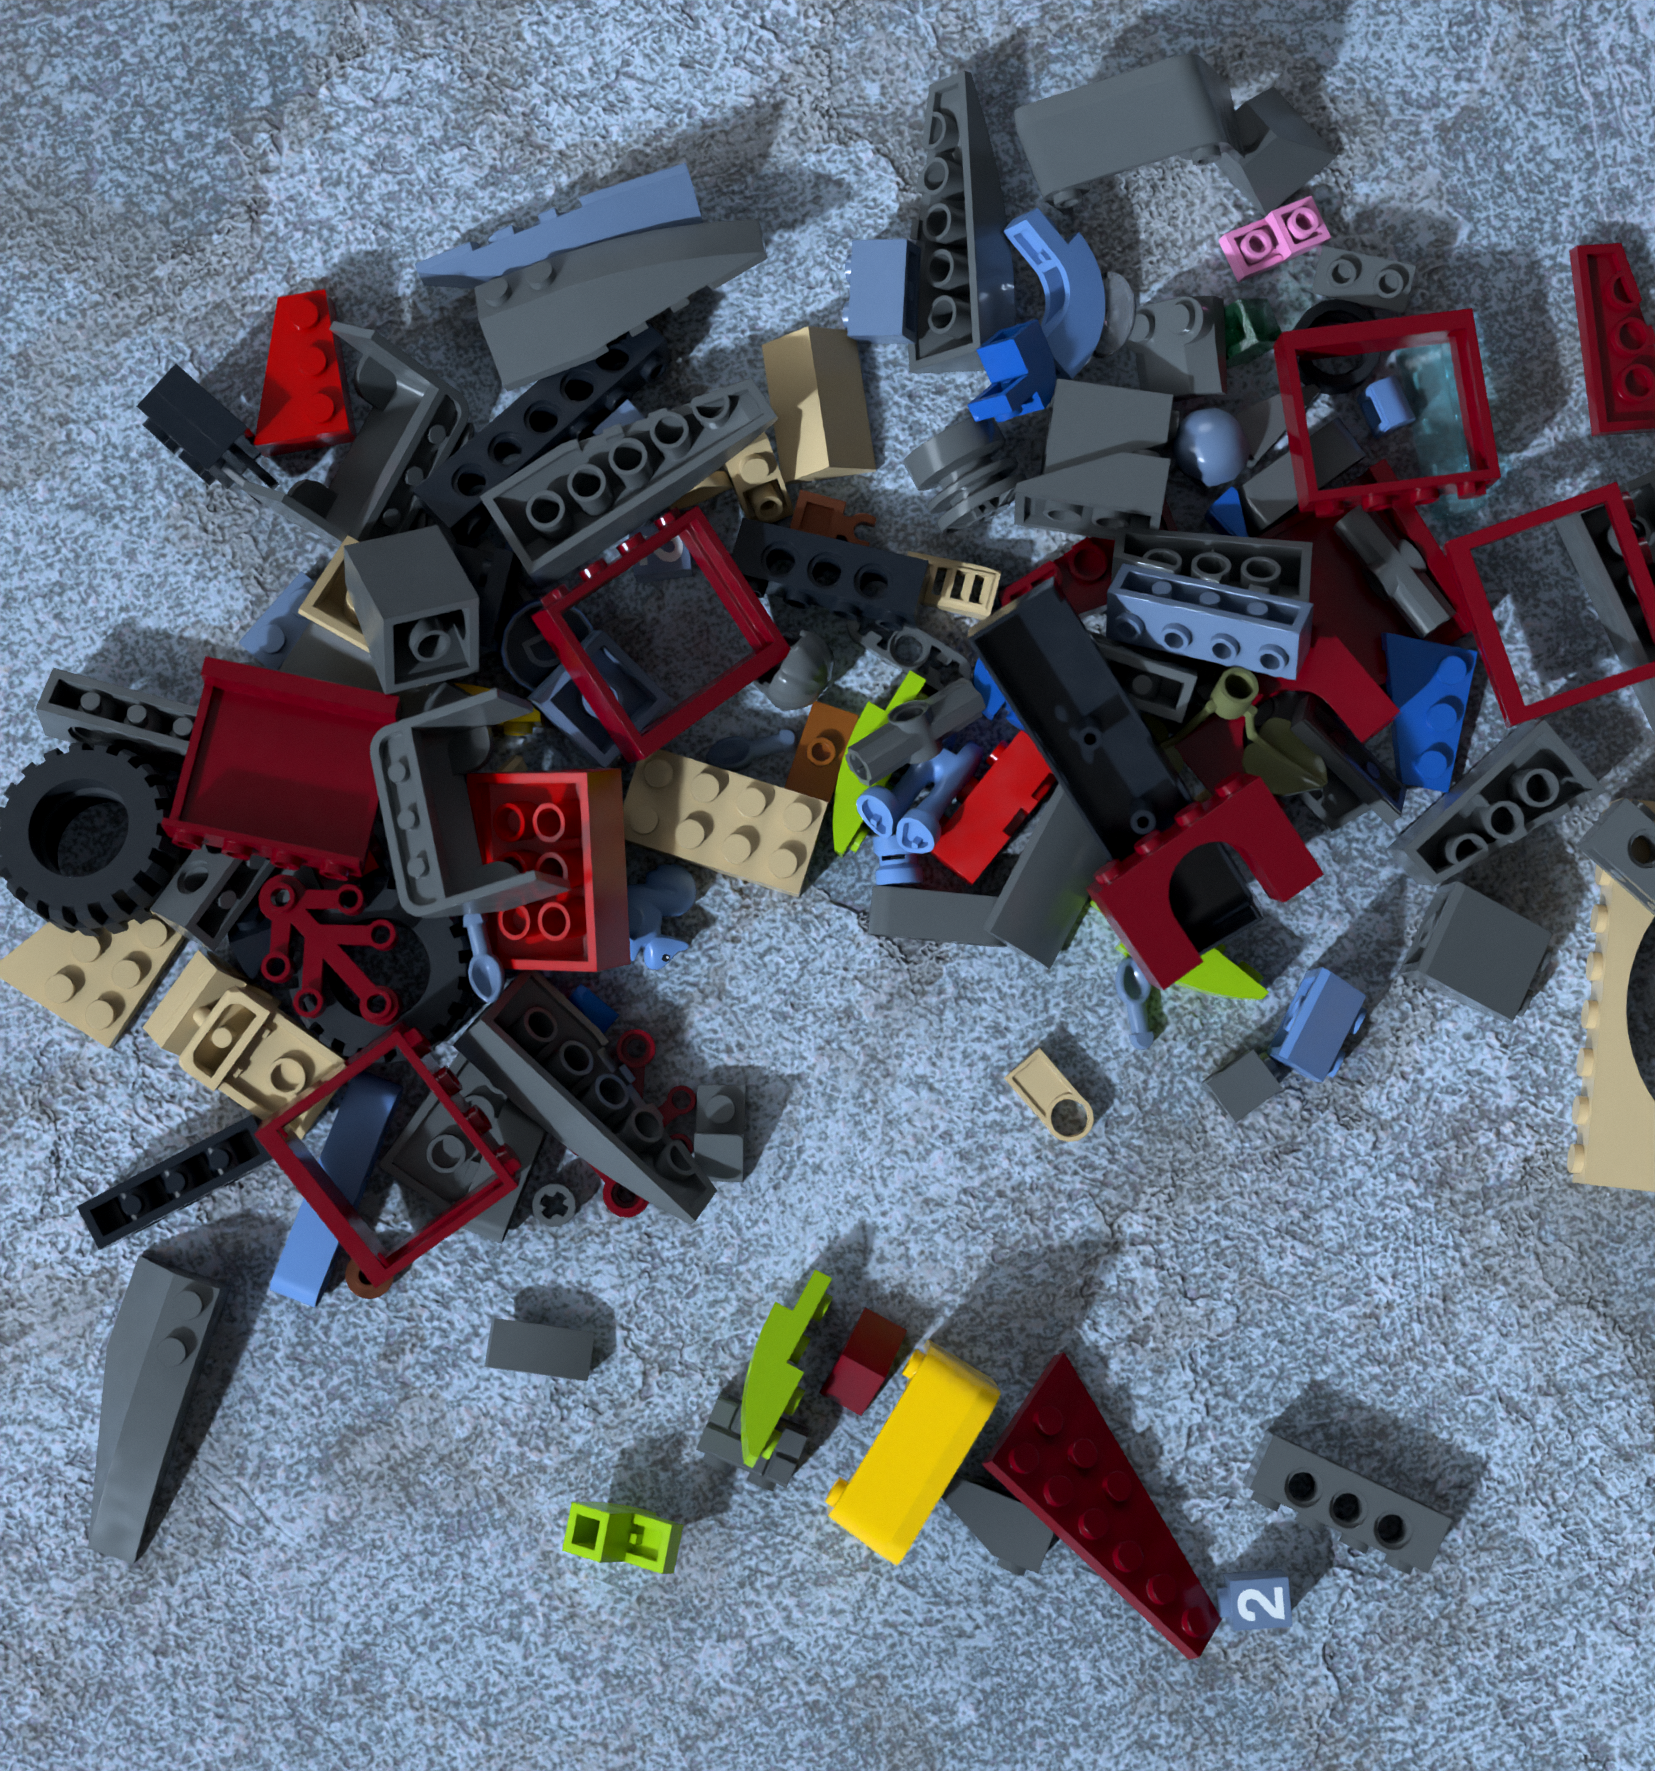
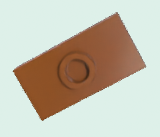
(821, 751)

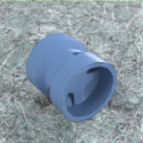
(896, 871)

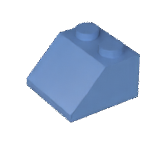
(1317, 1025)

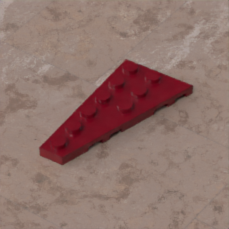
(1082, 1486)

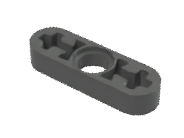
(933, 677)

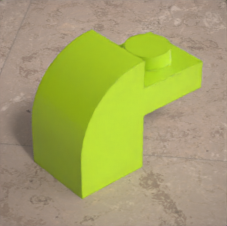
(622, 1534)

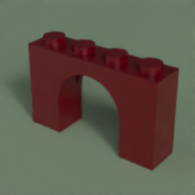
(1329, 672)
(1136, 892)

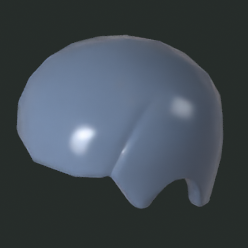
(1211, 446)

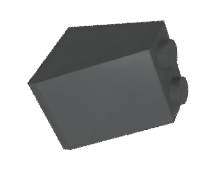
(1103, 420)
(414, 608)
(1477, 952)

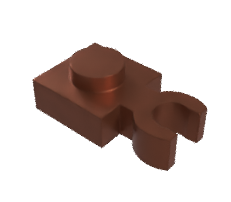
(826, 518)

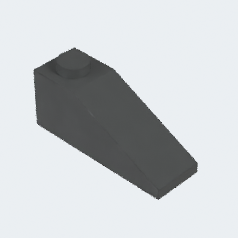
(1000, 1523)

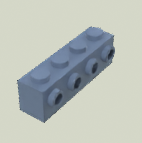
(1209, 621)

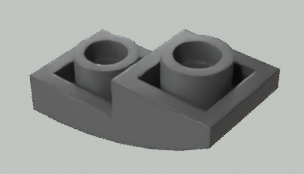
(539, 1349)

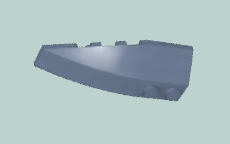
(621, 210)

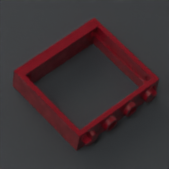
(1332, 341)
(734, 593)
(1482, 622)
(331, 1203)

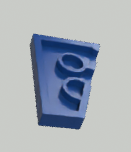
(1432, 692)

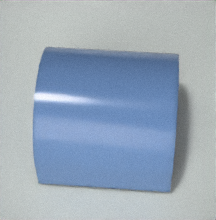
(1385, 407)

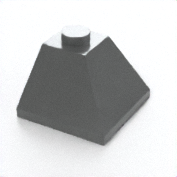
(1278, 152)

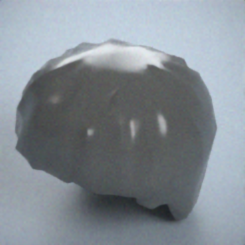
(801, 675)

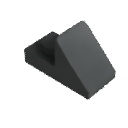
(720, 1132)

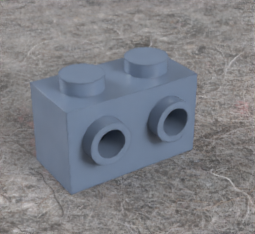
(882, 291)

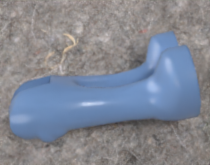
(920, 827)

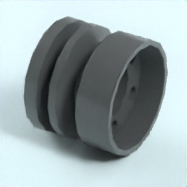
(964, 470)

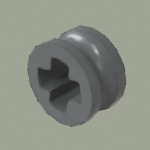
(557, 1219)

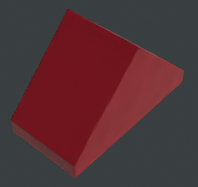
(863, 1361)

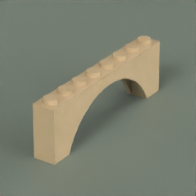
(1614, 1106)

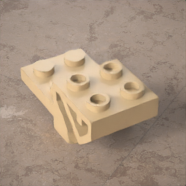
(240, 1040)

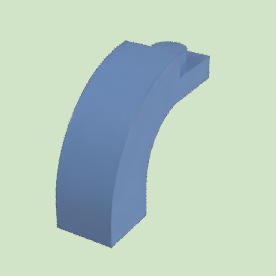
(1070, 287)

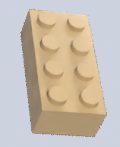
(722, 821)

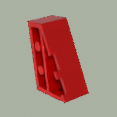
(305, 380)
(993, 808)

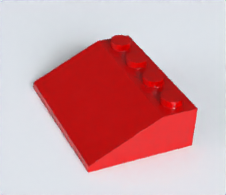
(567, 828)

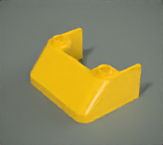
(914, 1452)

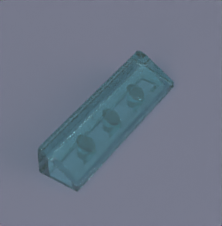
(1438, 426)

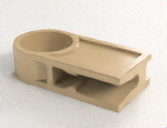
(1042, 1087)

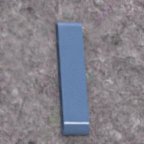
(349, 1162)

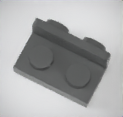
(1362, 278)

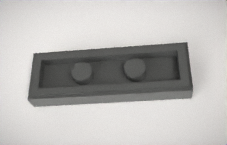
(1348, 759)

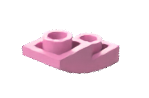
(1275, 239)

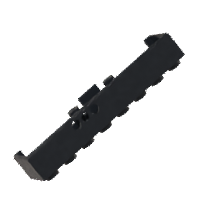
(1106, 753)

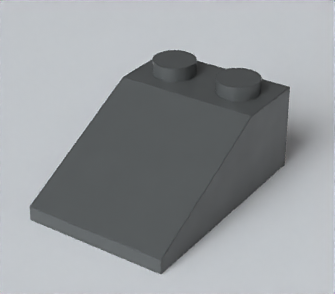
(1096, 496)

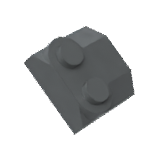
(1181, 347)

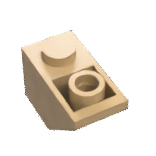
(759, 482)

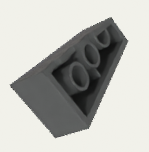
(1240, 562)
(1499, 801)

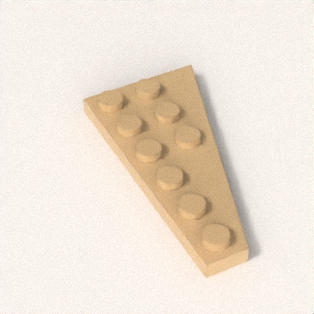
(93, 979)

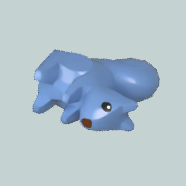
(667, 893)

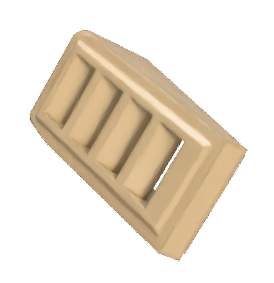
(971, 572)

